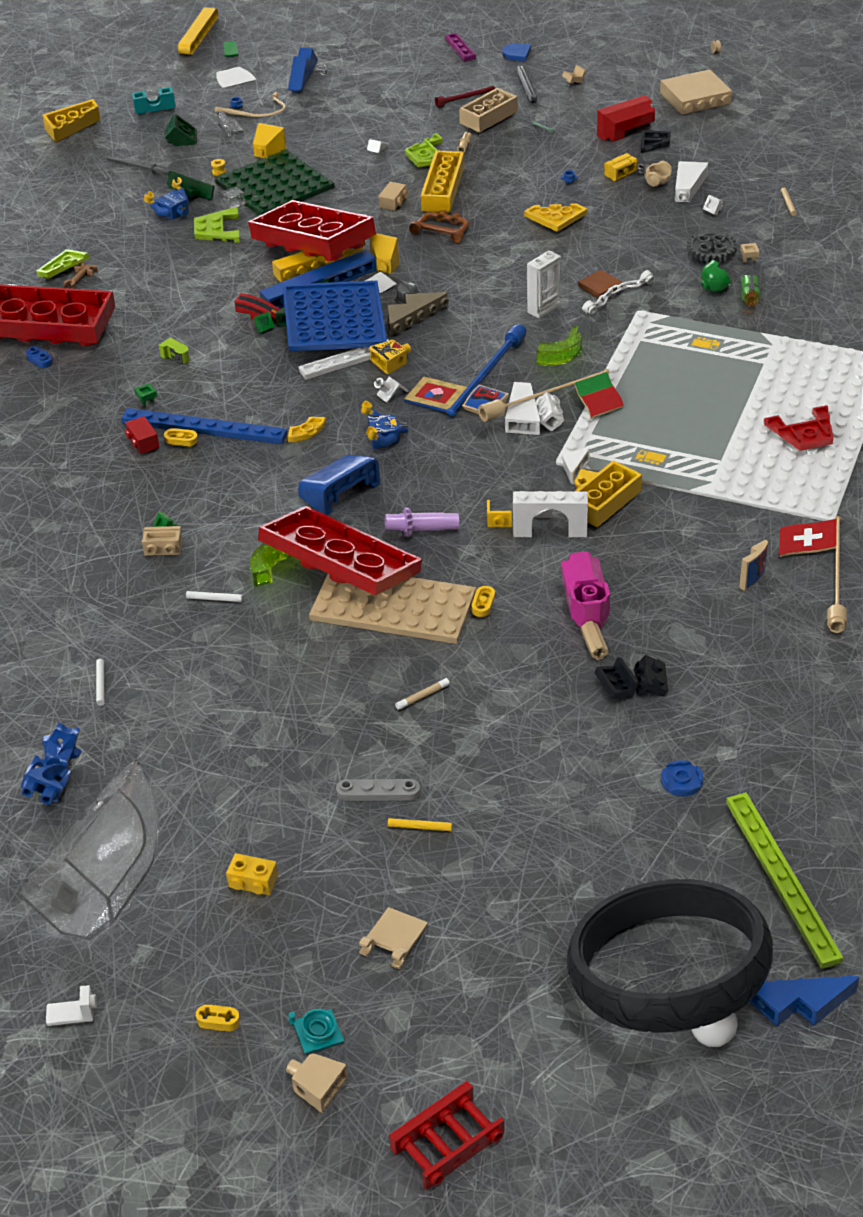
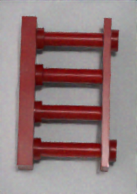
(443, 1112)

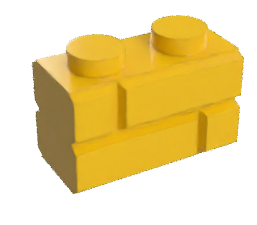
(620, 167)

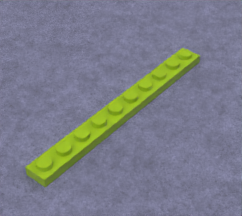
(784, 881)

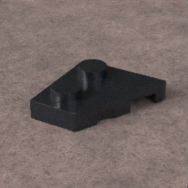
(654, 140)

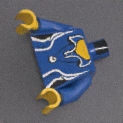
(382, 428)

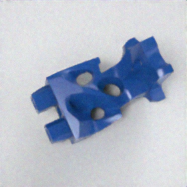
(57, 756)

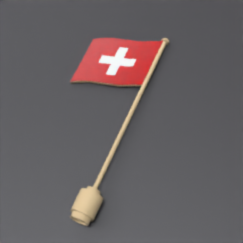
(812, 539)

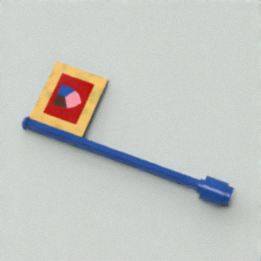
(450, 396)

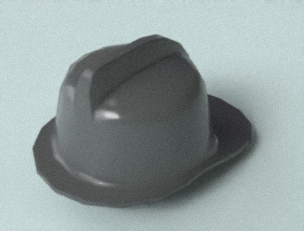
(405, 288)

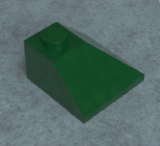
(180, 132)

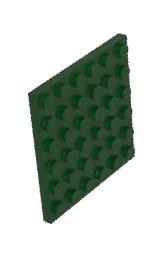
(275, 181)

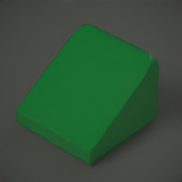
(230, 49)

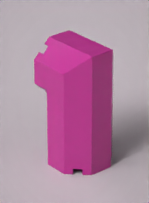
(585, 589)

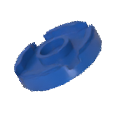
(682, 778)

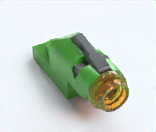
(750, 289)

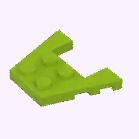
(423, 153)
(211, 226)

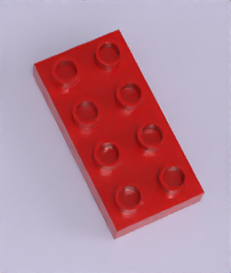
(312, 229)
(54, 313)

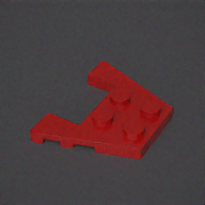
(804, 434)

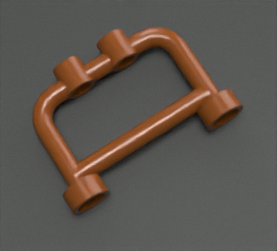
(456, 235)

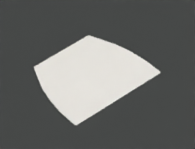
(233, 76)

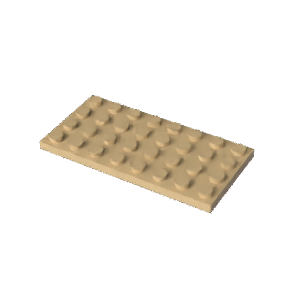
(409, 609)

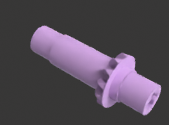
(411, 522)

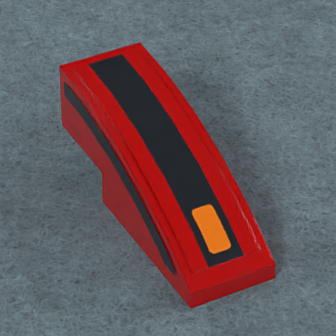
(254, 306)

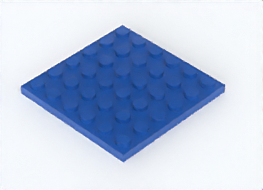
(333, 315)

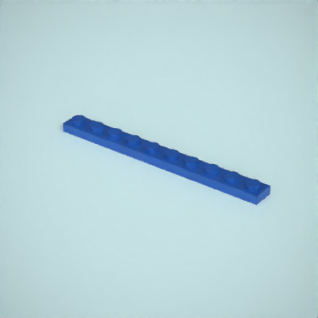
(209, 426)

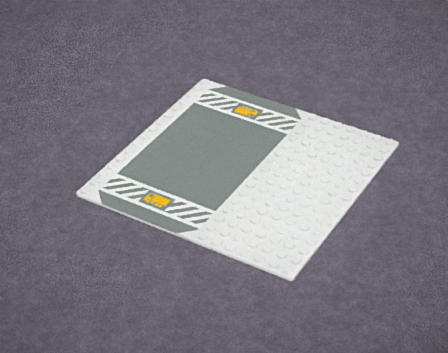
(699, 411)

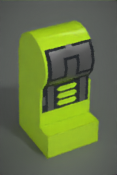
(174, 350)

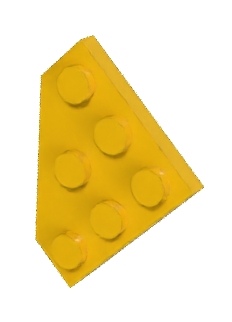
(555, 216)

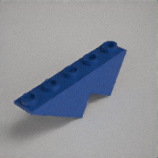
(302, 68)
(809, 997)

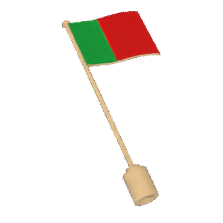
(594, 391)

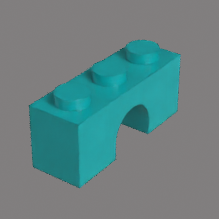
(164, 101)

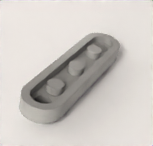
(378, 789)

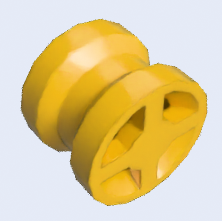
(218, 167)

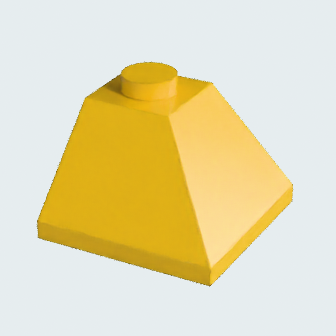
(268, 140)
(386, 252)

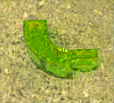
(562, 351)
(261, 562)

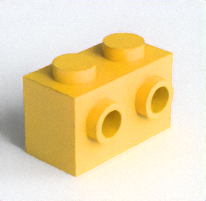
(252, 874)

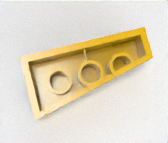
(70, 119)

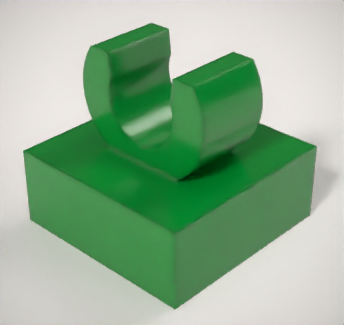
(263, 322)
(145, 393)
(163, 520)

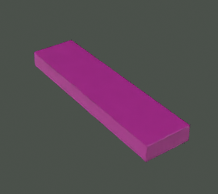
(460, 47)

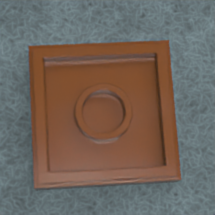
(598, 283)

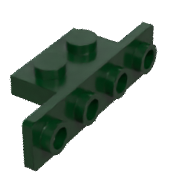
(191, 186)

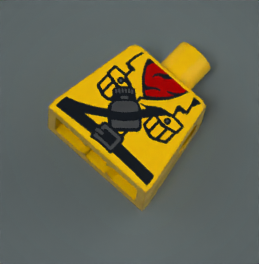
(389, 355)

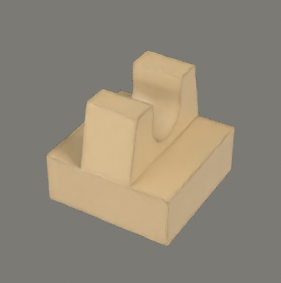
(749, 251)

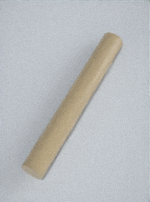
(788, 201)

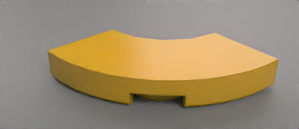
(306, 430)

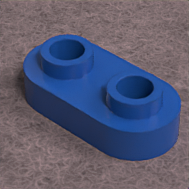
(39, 357)

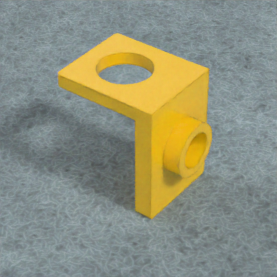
(498, 518)

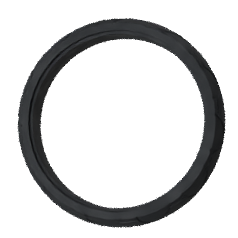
(679, 1009)

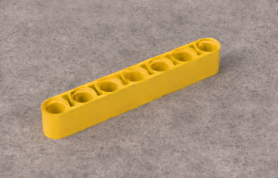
(198, 31)

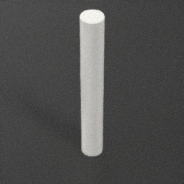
(214, 596)
(100, 682)

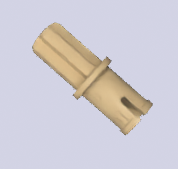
(464, 142)

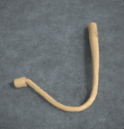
(241, 113)

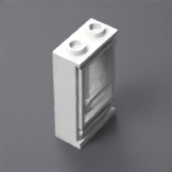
(543, 284)

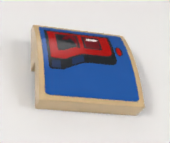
(483, 395)
(753, 565)

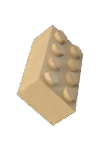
(488, 109)

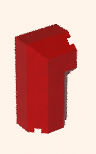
(624, 117)

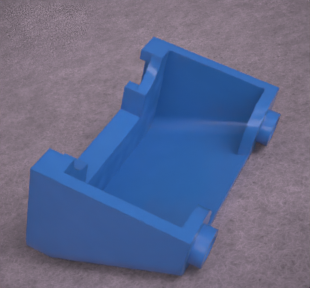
(324, 485)

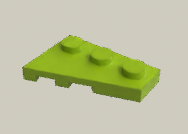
(61, 263)

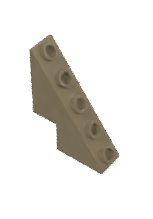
(414, 310)

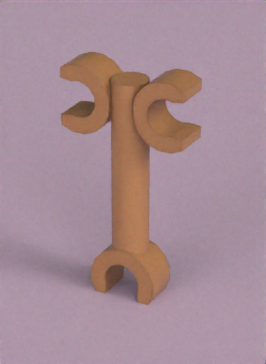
(81, 271)

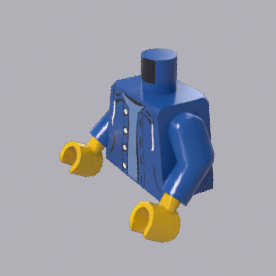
(171, 204)

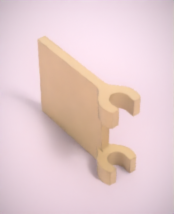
(395, 933)

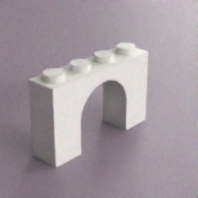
(528, 504)

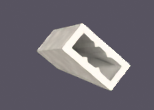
(689, 179)
(524, 416)

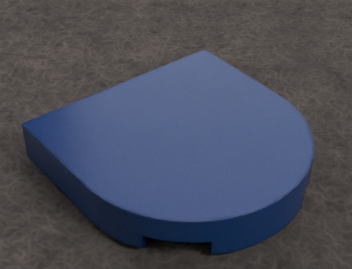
(516, 51)

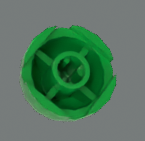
(714, 278)

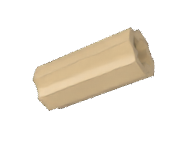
(594, 640)

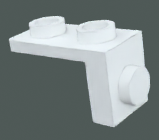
(73, 1011)

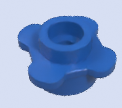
(236, 102)
(569, 176)

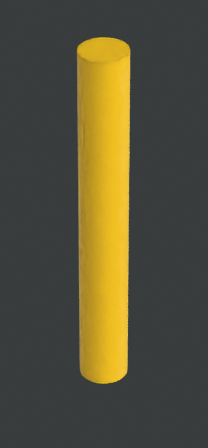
(417, 824)

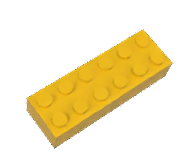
(442, 181)

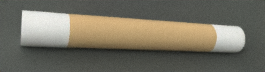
(422, 694)

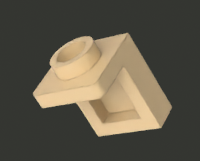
(576, 76)

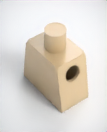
(317, 1079)

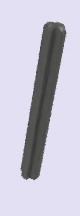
(527, 84)

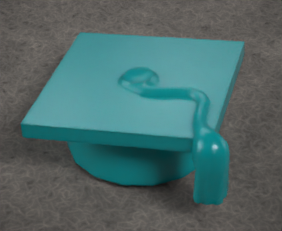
(316, 1030)

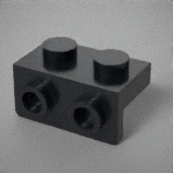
(651, 676)
(617, 679)

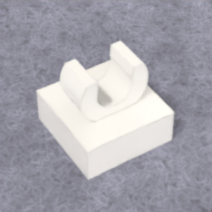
(713, 205)

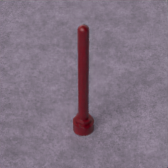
(441, 101)

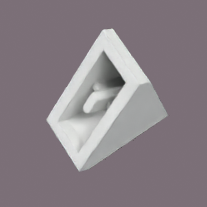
(575, 461)

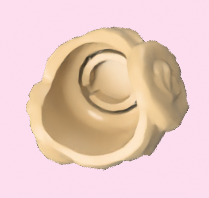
(658, 173)

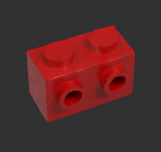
(141, 435)

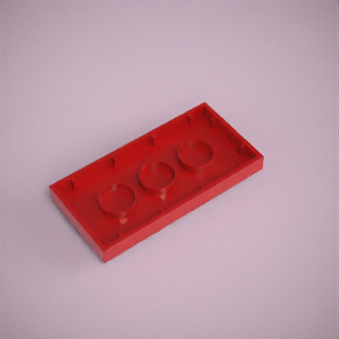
(340, 550)

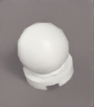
(717, 1033)

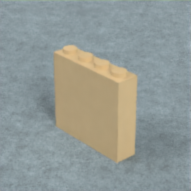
(696, 92)

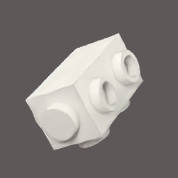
(549, 411)

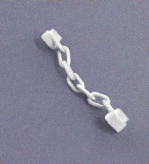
(590, 307)

